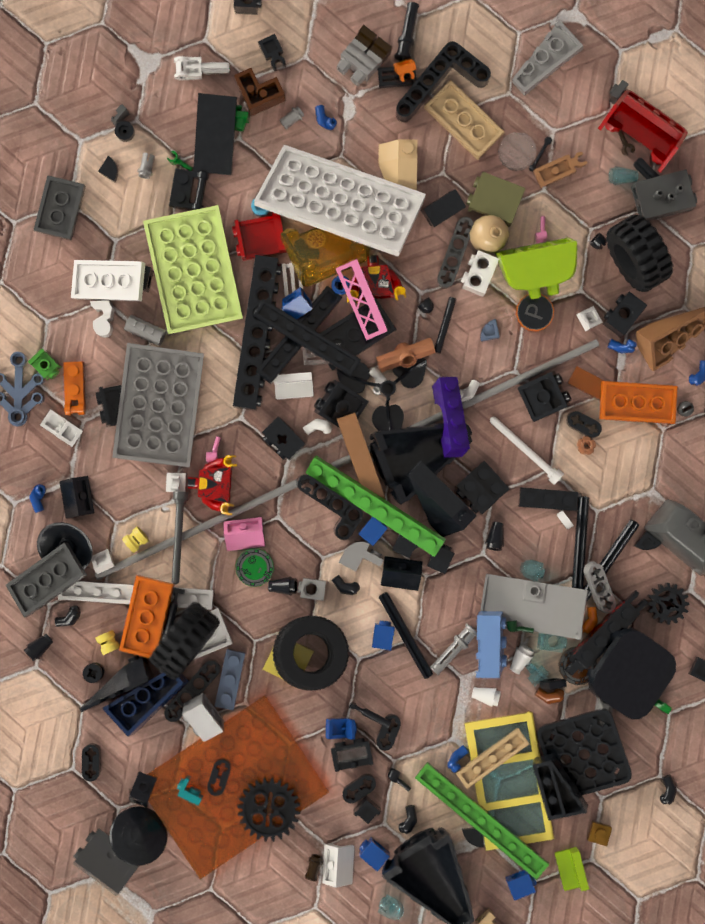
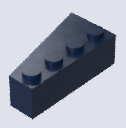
(141, 704)

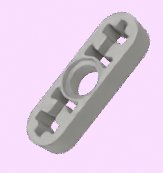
(593, 582)

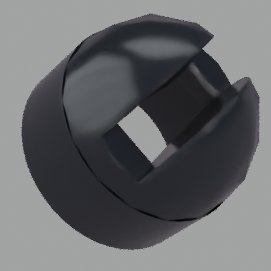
(597, 241)
(426, 306)

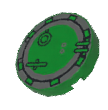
(254, 567)

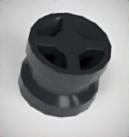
(97, 671)

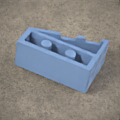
(491, 644)

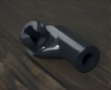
(670, 793)
(407, 826)

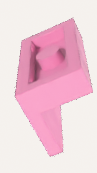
(244, 534)

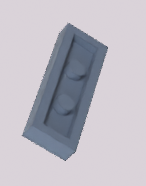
(230, 679)

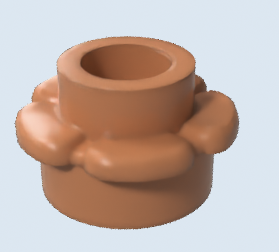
(581, 445)

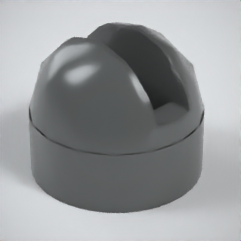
(683, 405)

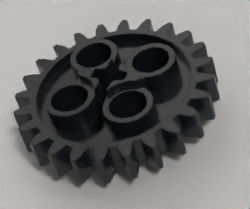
(252, 806)

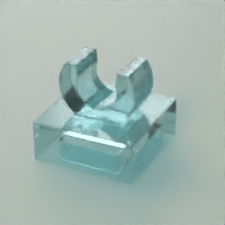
(536, 674)

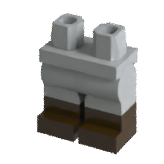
(364, 55)

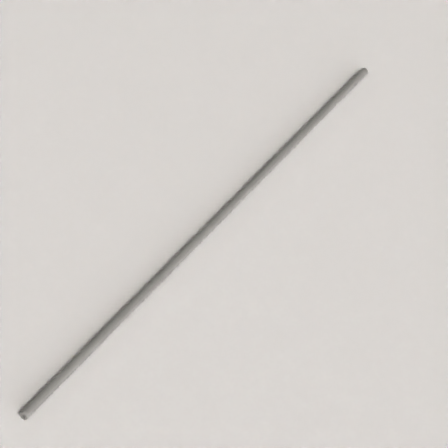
(343, 461)

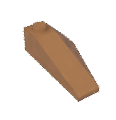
(664, 337)

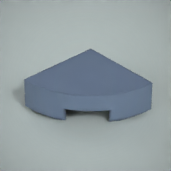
(490, 331)

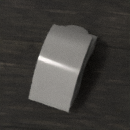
(356, 552)

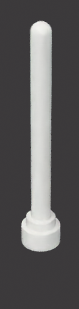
(553, 474)

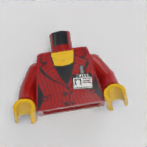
(380, 279)
(215, 484)

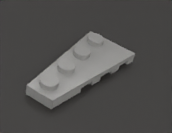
(552, 53)

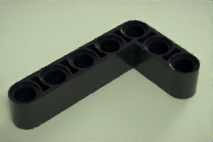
(437, 76)

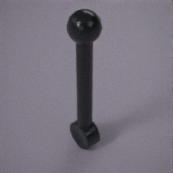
(548, 140)

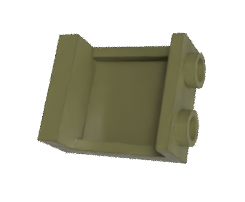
(495, 197)

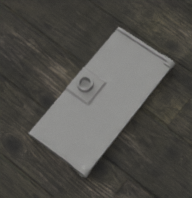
(537, 605)

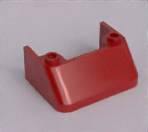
(646, 126)

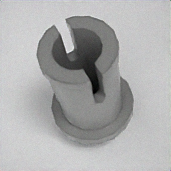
(292, 117)
(146, 166)

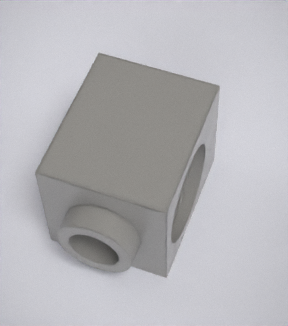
(319, 595)

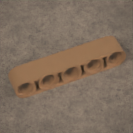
(359, 453)

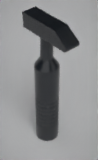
(173, 608)
(371, 715)

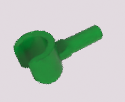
(177, 160)

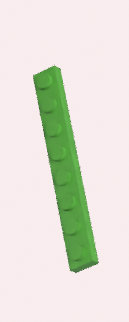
(375, 506)
(482, 820)

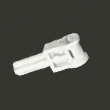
(194, 68)

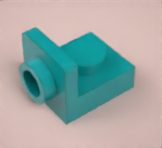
(190, 794)

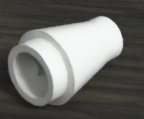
(521, 658)
(487, 695)

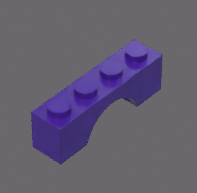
(455, 436)

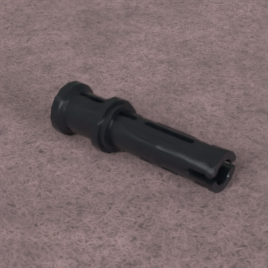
(405, 40)

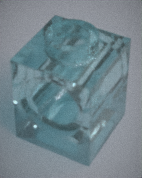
(542, 643)

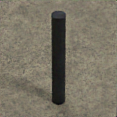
(445, 324)

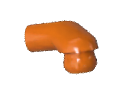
(592, 620)

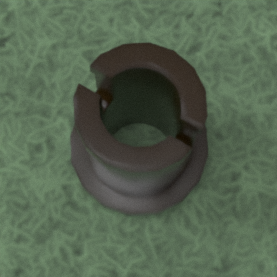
(315, 862)

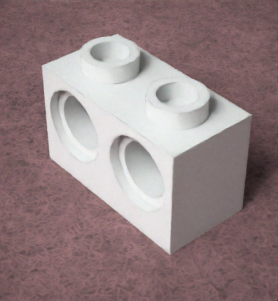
(483, 275)

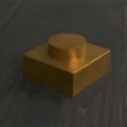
(599, 833)

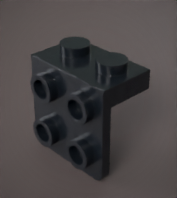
(110, 400)

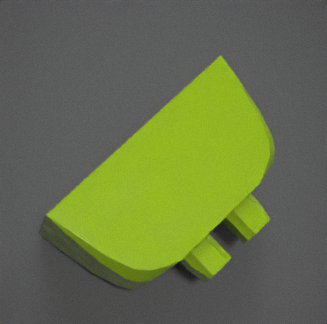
(539, 266)

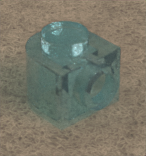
(532, 570)
(391, 908)

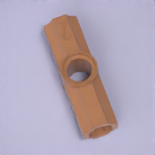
(405, 355)

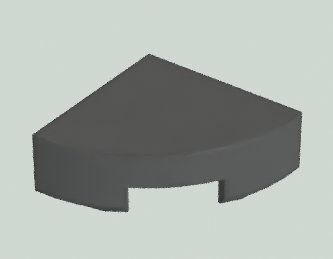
(122, 113)

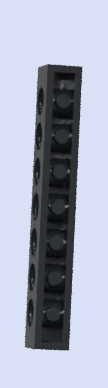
(261, 265)

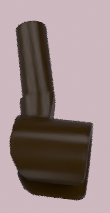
(625, 144)

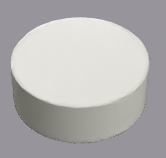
(565, 520)

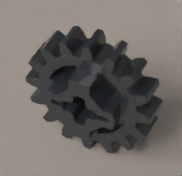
(665, 610)

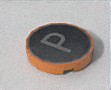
(534, 313)

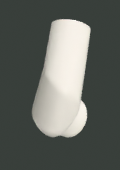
(318, 424)

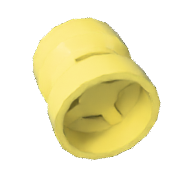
(132, 540)
(107, 642)

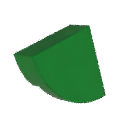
(663, 706)

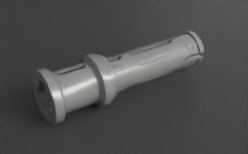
(463, 643)

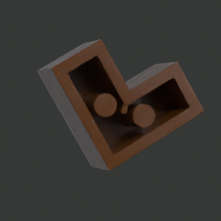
(259, 96)

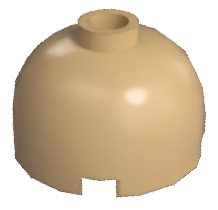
(489, 234)

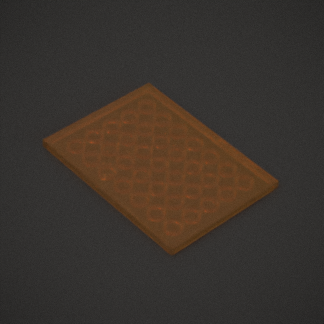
(257, 748)

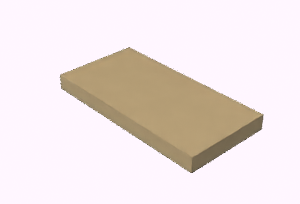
(464, 119)

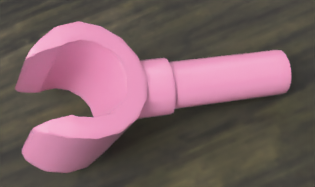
(541, 236)
(210, 456)

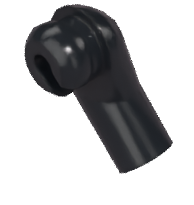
(346, 588)
(70, 619)

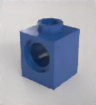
(297, 303)
(373, 531)
(383, 635)
(373, 853)
(521, 884)

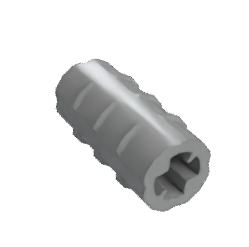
(145, 330)

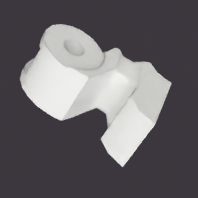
(101, 325)

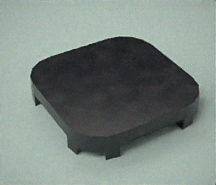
(632, 673)

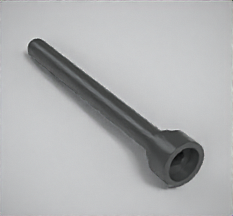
(180, 499)

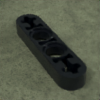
(192, 690)

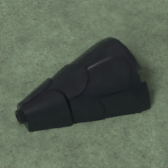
(401, 449)
(431, 876)

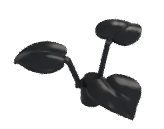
(390, 416)

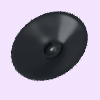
(58, 533)
(138, 836)

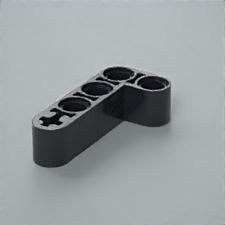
(327, 502)

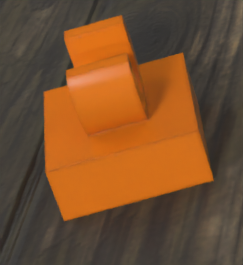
(404, 67)

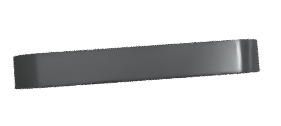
(454, 252)

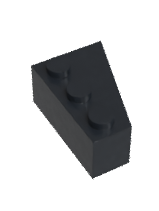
(557, 790)

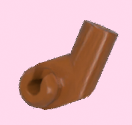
(550, 698)

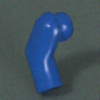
(323, 120)
(699, 377)

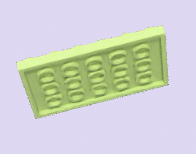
(193, 269)

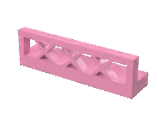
(373, 309)

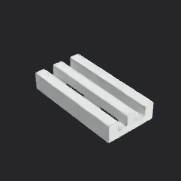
(284, 266)

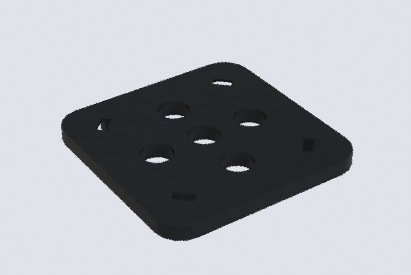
(594, 735)

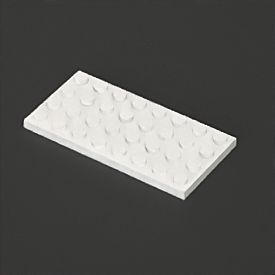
(340, 200)

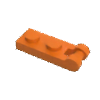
(74, 387)

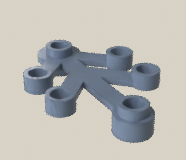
(19, 392)

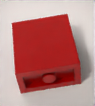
(259, 237)

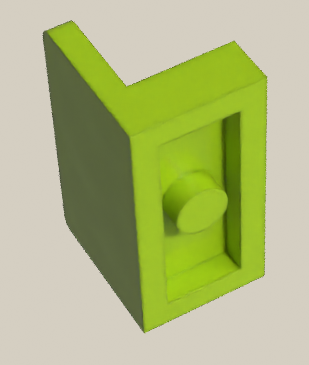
(571, 869)

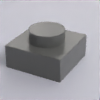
(617, 91)

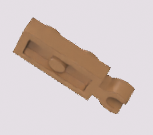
(558, 169)

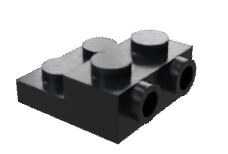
(544, 396)
(339, 402)
(481, 488)

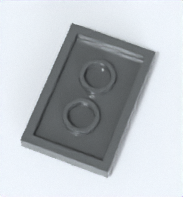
(59, 207)

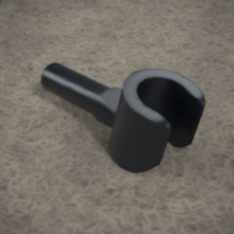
(394, 777)

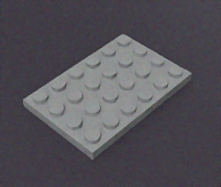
(158, 405)

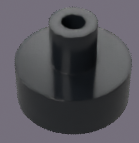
(124, 131)

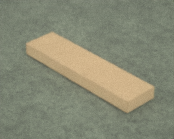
(492, 758)

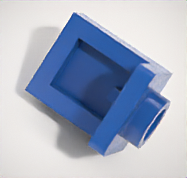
(340, 728)

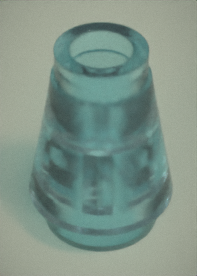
(622, 175)

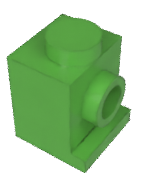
(40, 358)

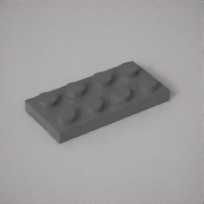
(46, 579)

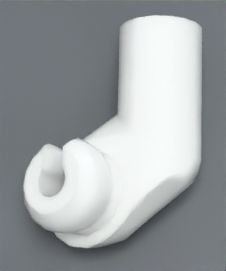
(379, 378)
(470, 392)

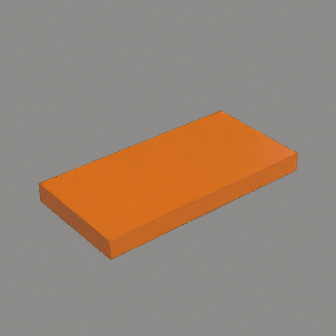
(638, 402)
(146, 616)

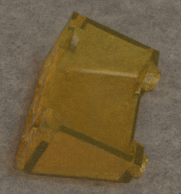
(319, 252)

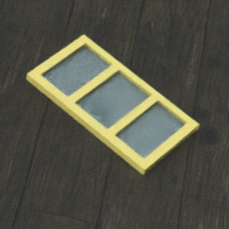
(511, 789)

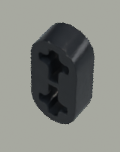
(586, 421)
(392, 734)
(96, 762)
(223, 778)
(361, 791)

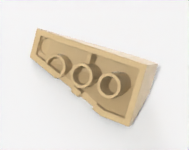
(399, 162)

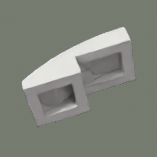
(61, 428)

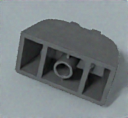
(680, 533)

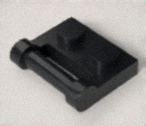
(182, 189)

